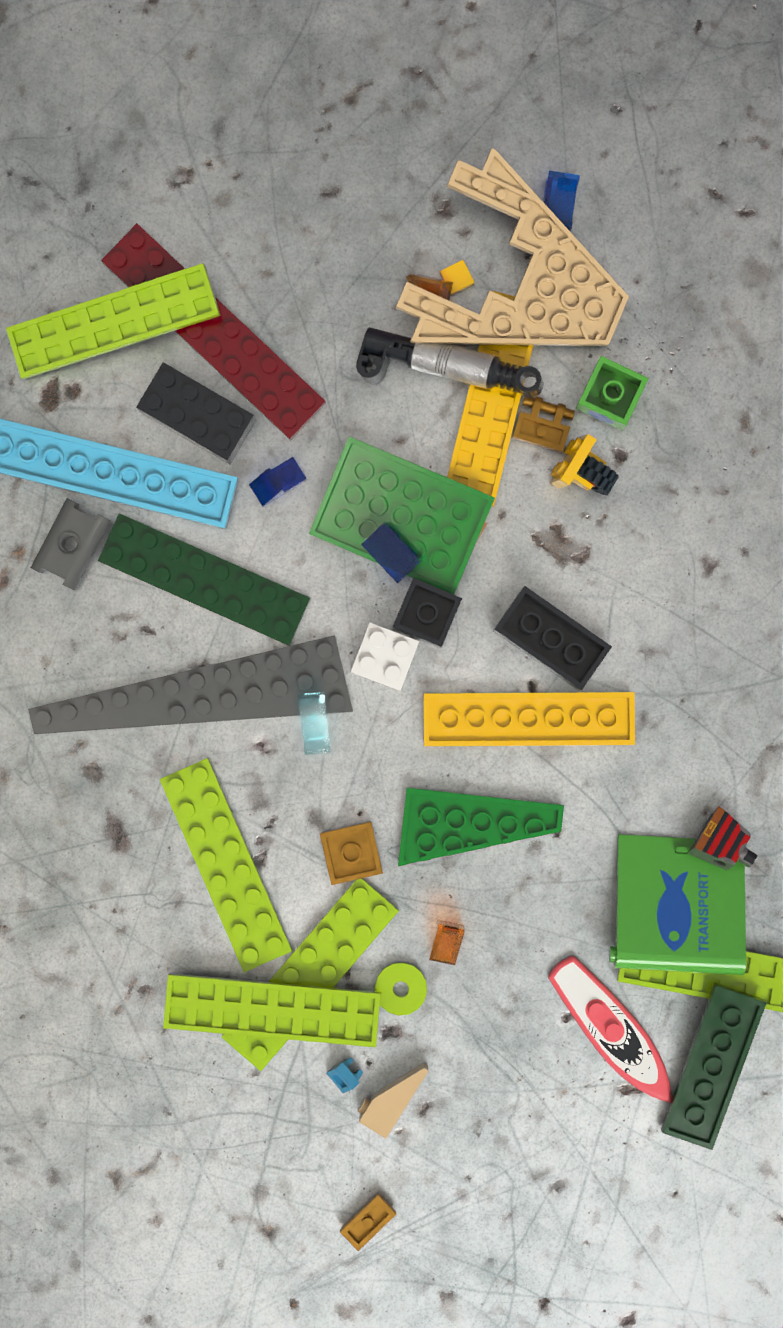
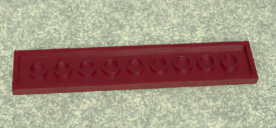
(224, 341)

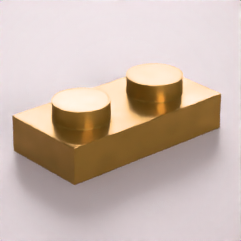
(368, 1221)

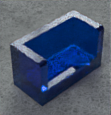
(561, 195)
(391, 552)

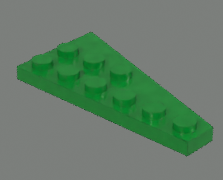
(458, 823)

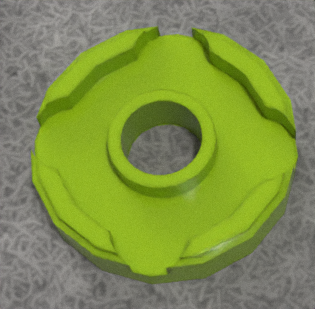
(412, 999)

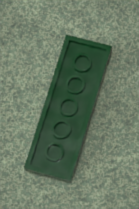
(713, 1066)

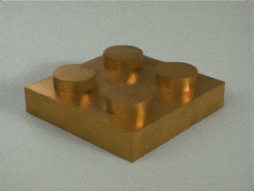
(351, 853)

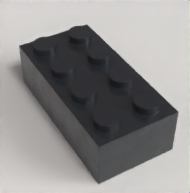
(196, 413)
(552, 638)

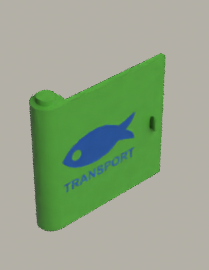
(677, 909)

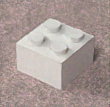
(385, 656)

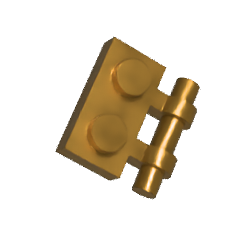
(541, 431)

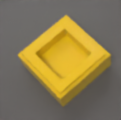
(459, 275)

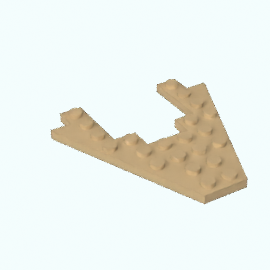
(561, 296)

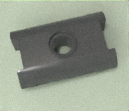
(53, 554)

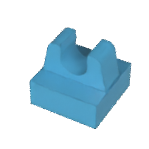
(343, 1077)

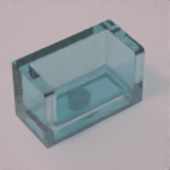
(314, 723)

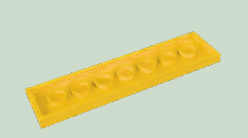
(529, 719)

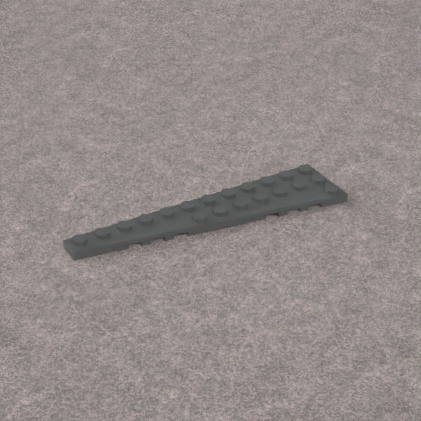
(226, 691)

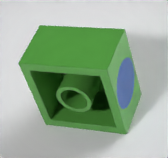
(612, 393)

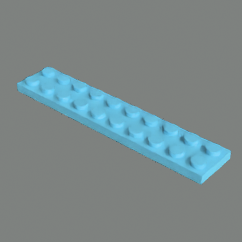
(116, 474)

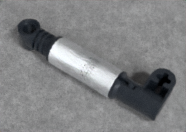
(452, 363)

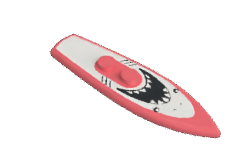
(611, 1028)

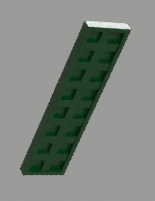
(204, 579)

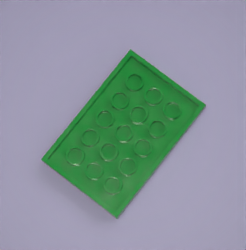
(425, 508)

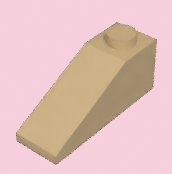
(389, 1102)

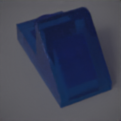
(277, 482)

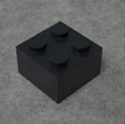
(427, 613)

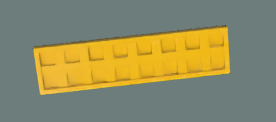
(487, 425)

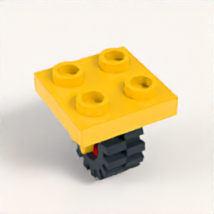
(583, 468)

